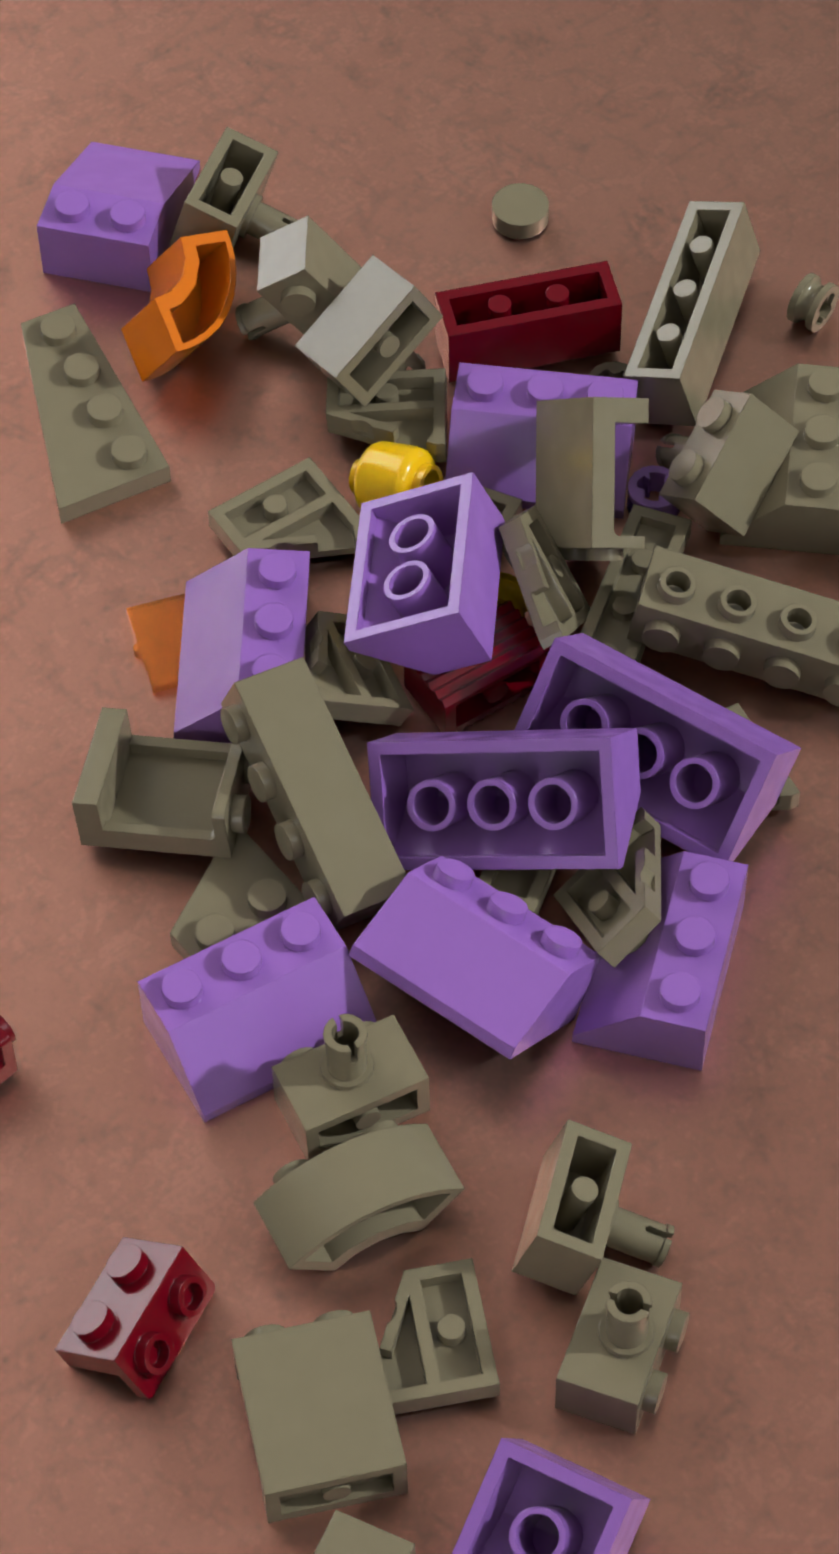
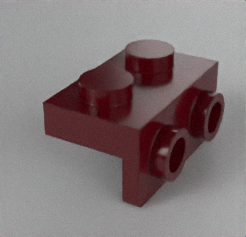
(138, 1314)

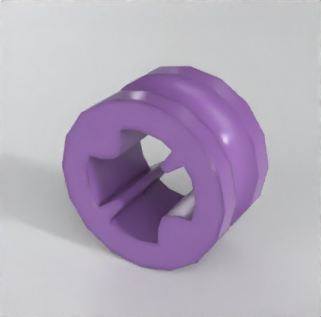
(646, 480)

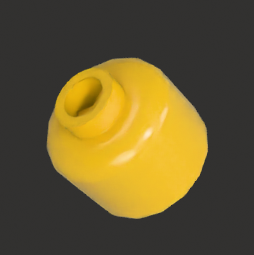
(391, 469)

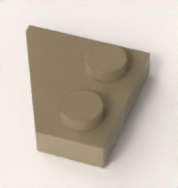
(404, 411)
(289, 513)
(543, 576)
(352, 683)
(233, 898)
(619, 905)
(438, 1340)

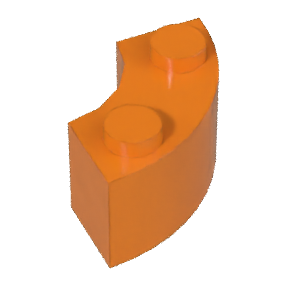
(187, 302)

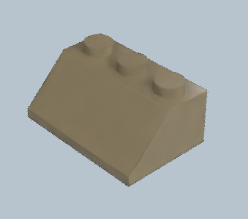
(804, 497)

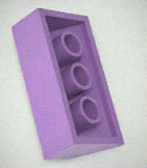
(700, 765)
(508, 796)

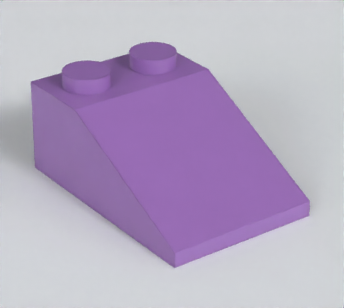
(113, 214)
(548, 1506)

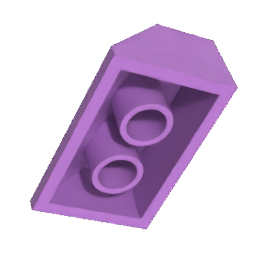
(496, 425)
(427, 577)
(236, 625)
(477, 956)
(669, 989)
(250, 1005)

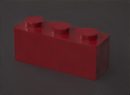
(530, 319)

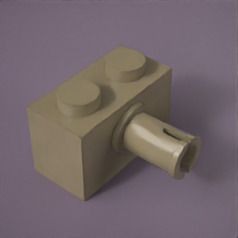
(231, 192)
(297, 279)
(370, 331)
(726, 461)
(350, 1083)
(579, 1212)
(620, 1345)

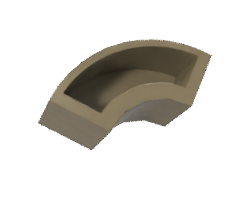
(357, 1195)

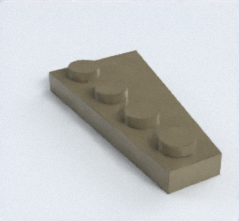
(88, 422)

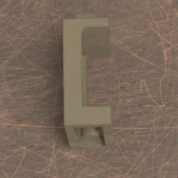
(579, 473)
(161, 792)
(320, 1415)

